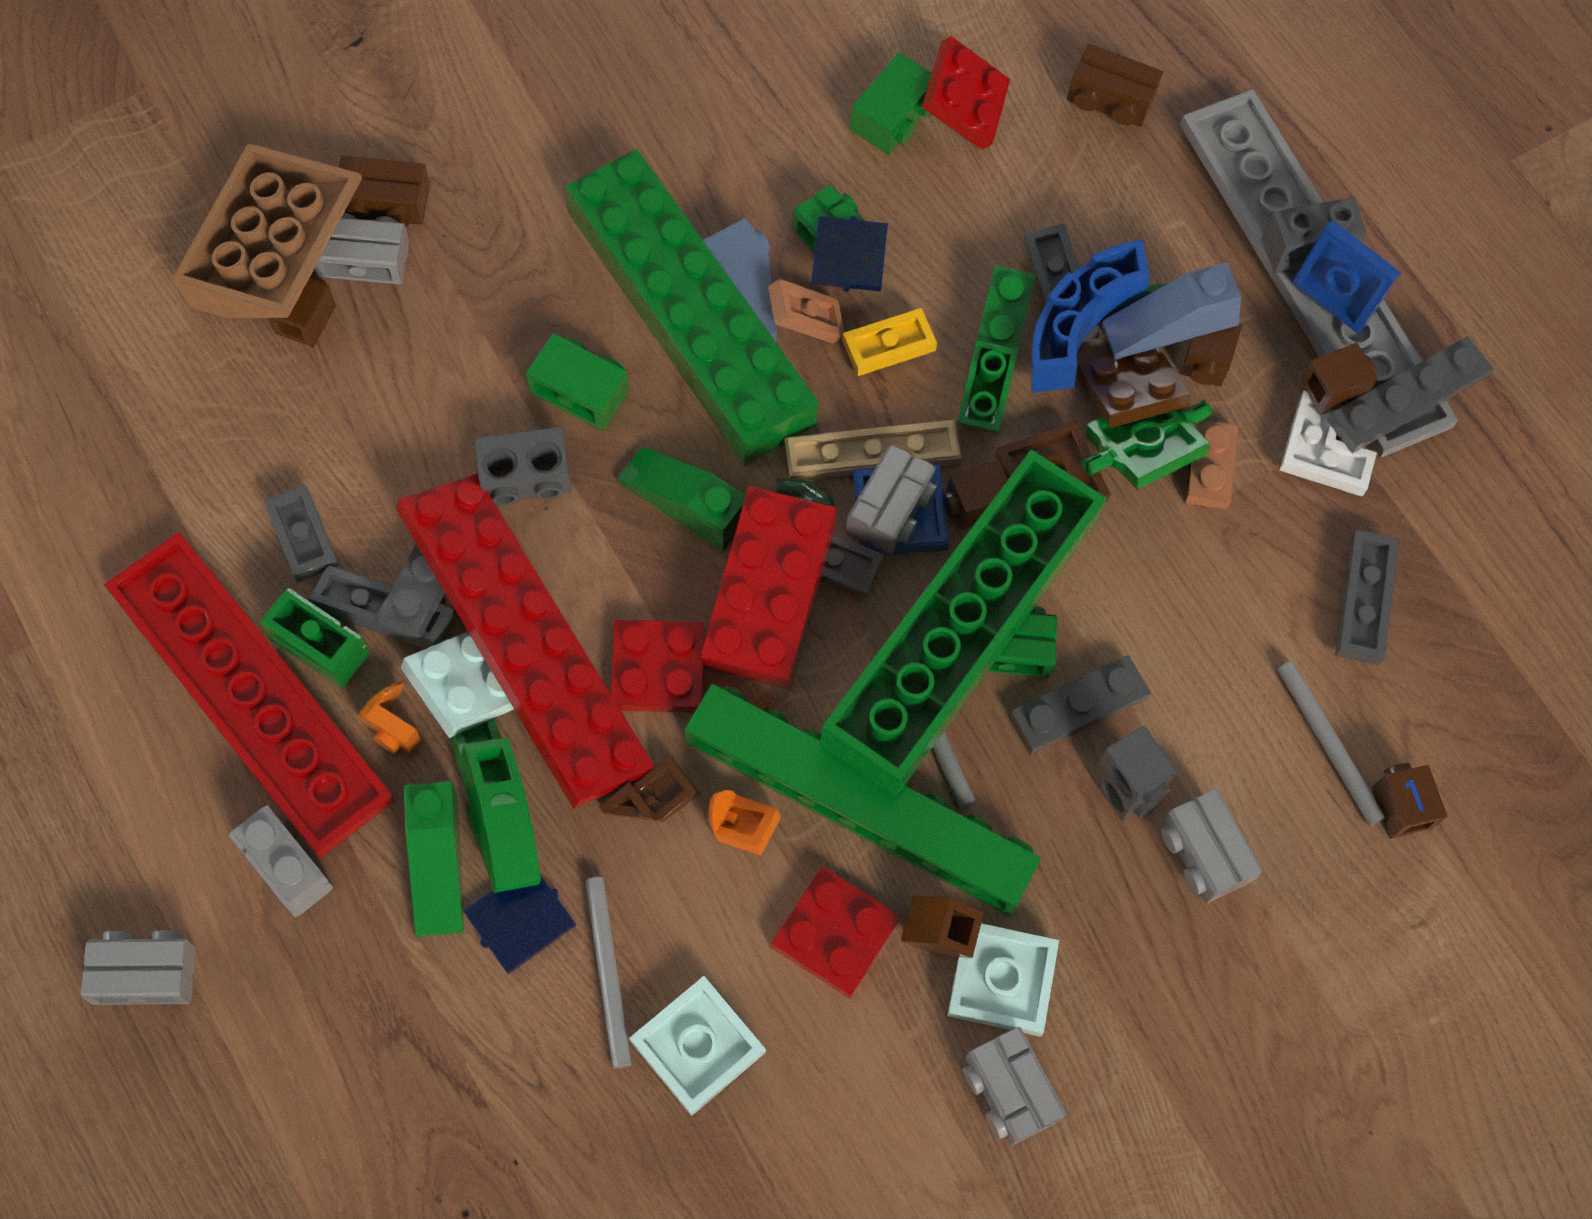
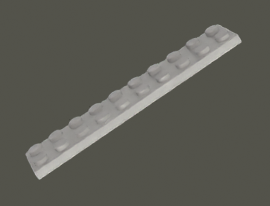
(1262, 176)

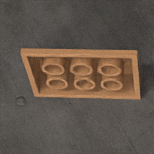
(264, 235)

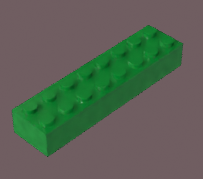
(691, 307)
(961, 623)

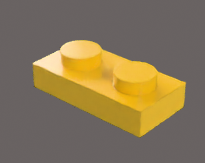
(889, 342)

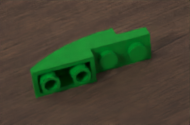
(996, 349)
(497, 807)

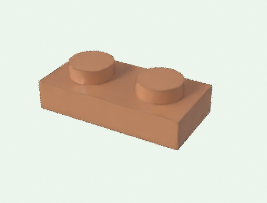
(806, 311)
(1212, 476)

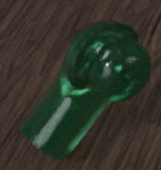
(804, 490)

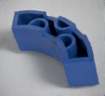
(1079, 303)

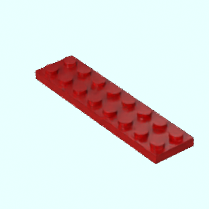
(525, 640)
(250, 694)

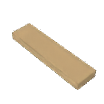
(845, 451)

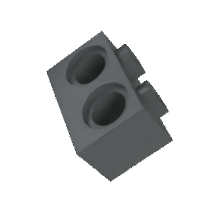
(1295, 230)
(522, 455)
(1134, 774)

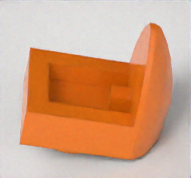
(389, 730)
(742, 821)

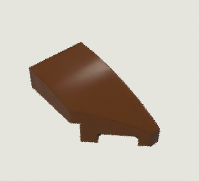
(655, 795)

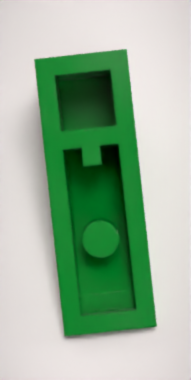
(686, 495)
(434, 858)

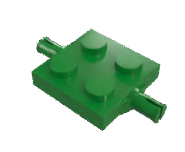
(1149, 446)

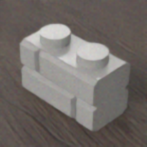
(366, 251)
(891, 500)
(1210, 847)
(280, 861)
(138, 970)
(1013, 1087)

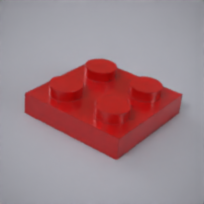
(966, 93)
(657, 665)
(835, 932)

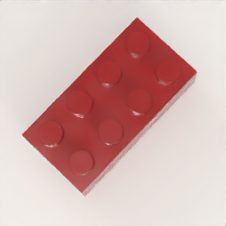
(769, 588)

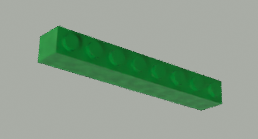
(908, 826)

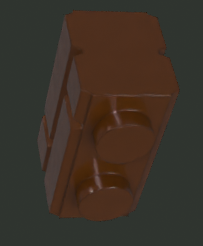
(1114, 85)
(388, 189)

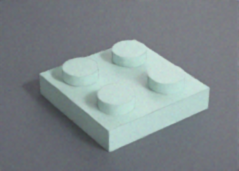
(456, 684)
(1005, 980)
(697, 1045)

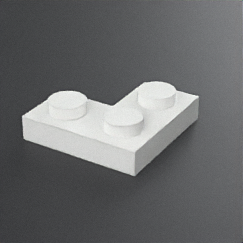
(1319, 457)

